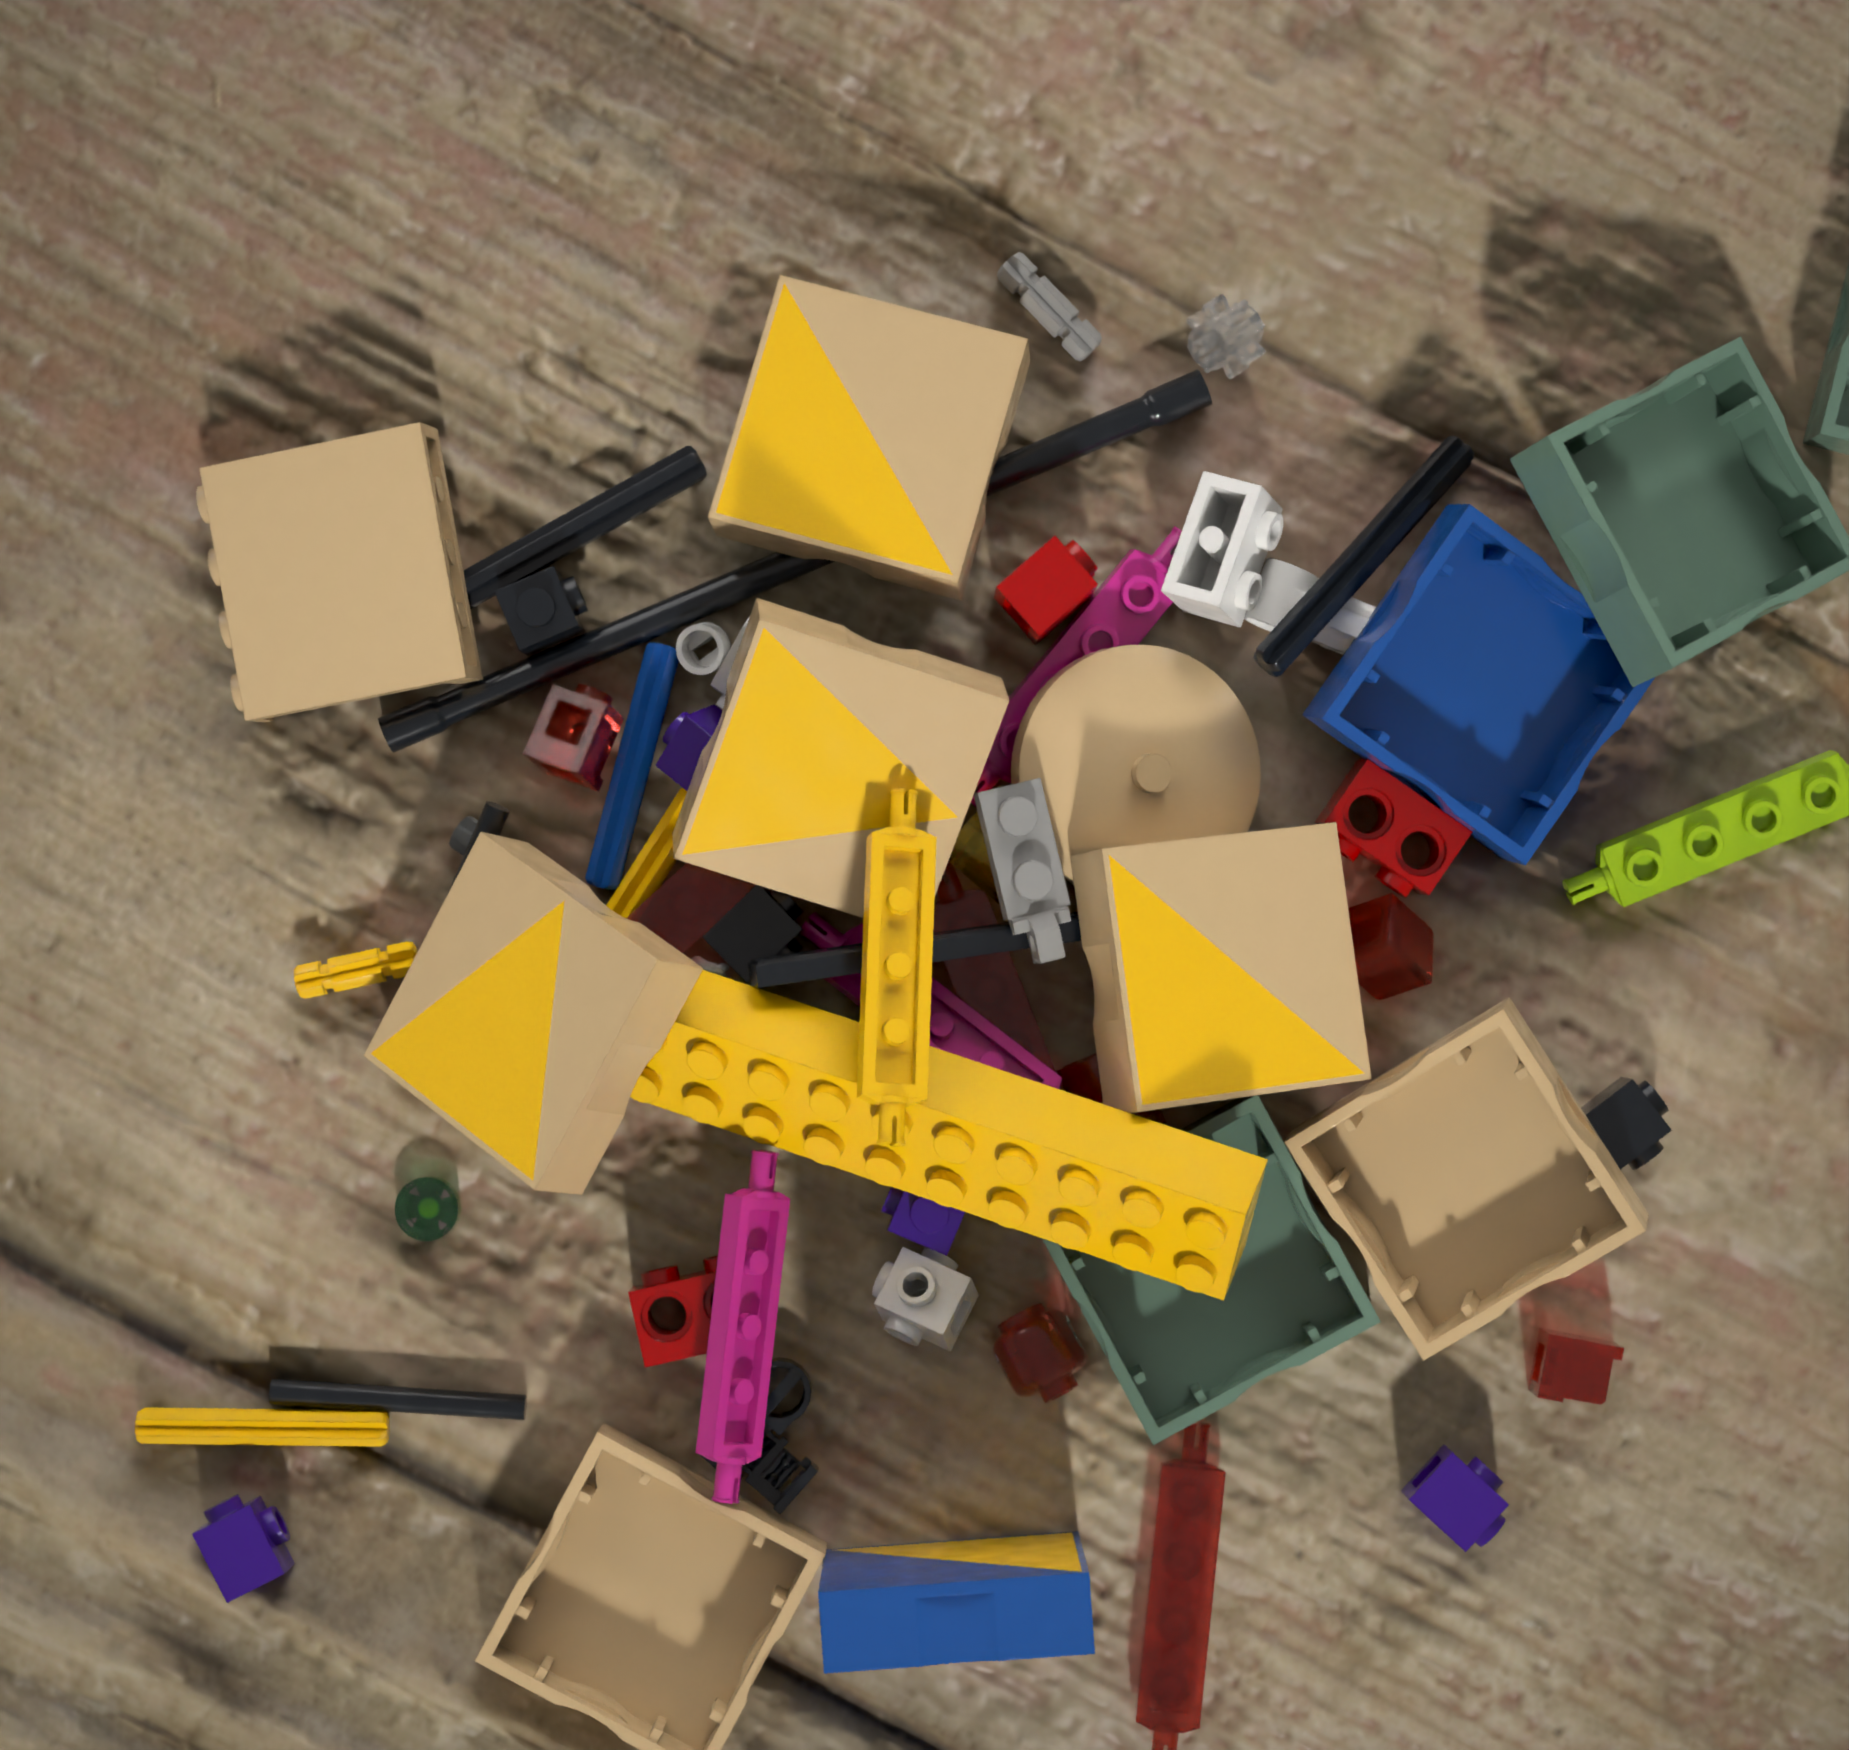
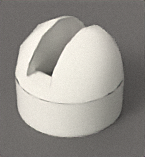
(695, 637)

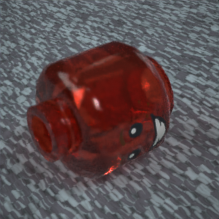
(1039, 1353)

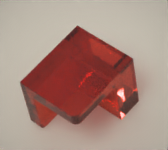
(1390, 947)
(1572, 1367)

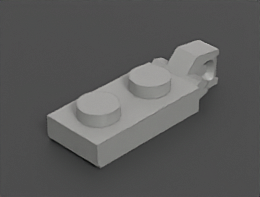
(1026, 865)

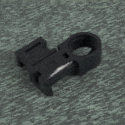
(776, 1462)

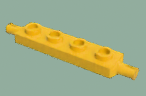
(896, 967)

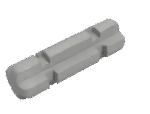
(1049, 306)

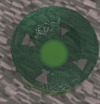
(427, 1208)

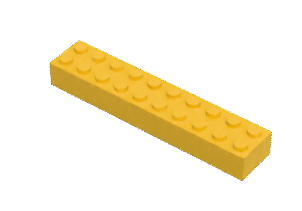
(975, 1145)

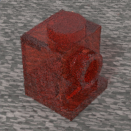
(560, 722)

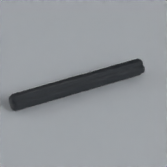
(584, 524)
(1363, 556)

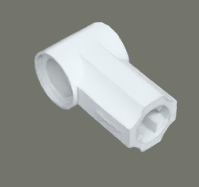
(1282, 589)

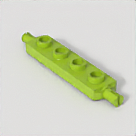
(1717, 831)

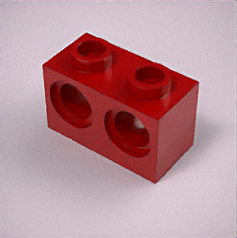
(1047, 588)
(1399, 814)
(695, 1294)

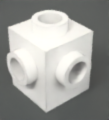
(924, 1298)

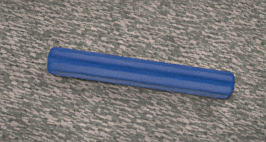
(632, 766)

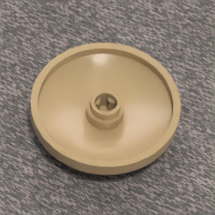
(1138, 751)

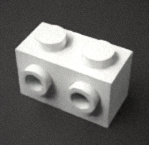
(1223, 549)

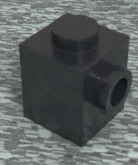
(542, 609)
(756, 928)
(1629, 1121)

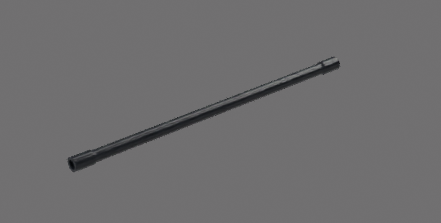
(437, 713)

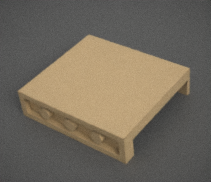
(338, 572)

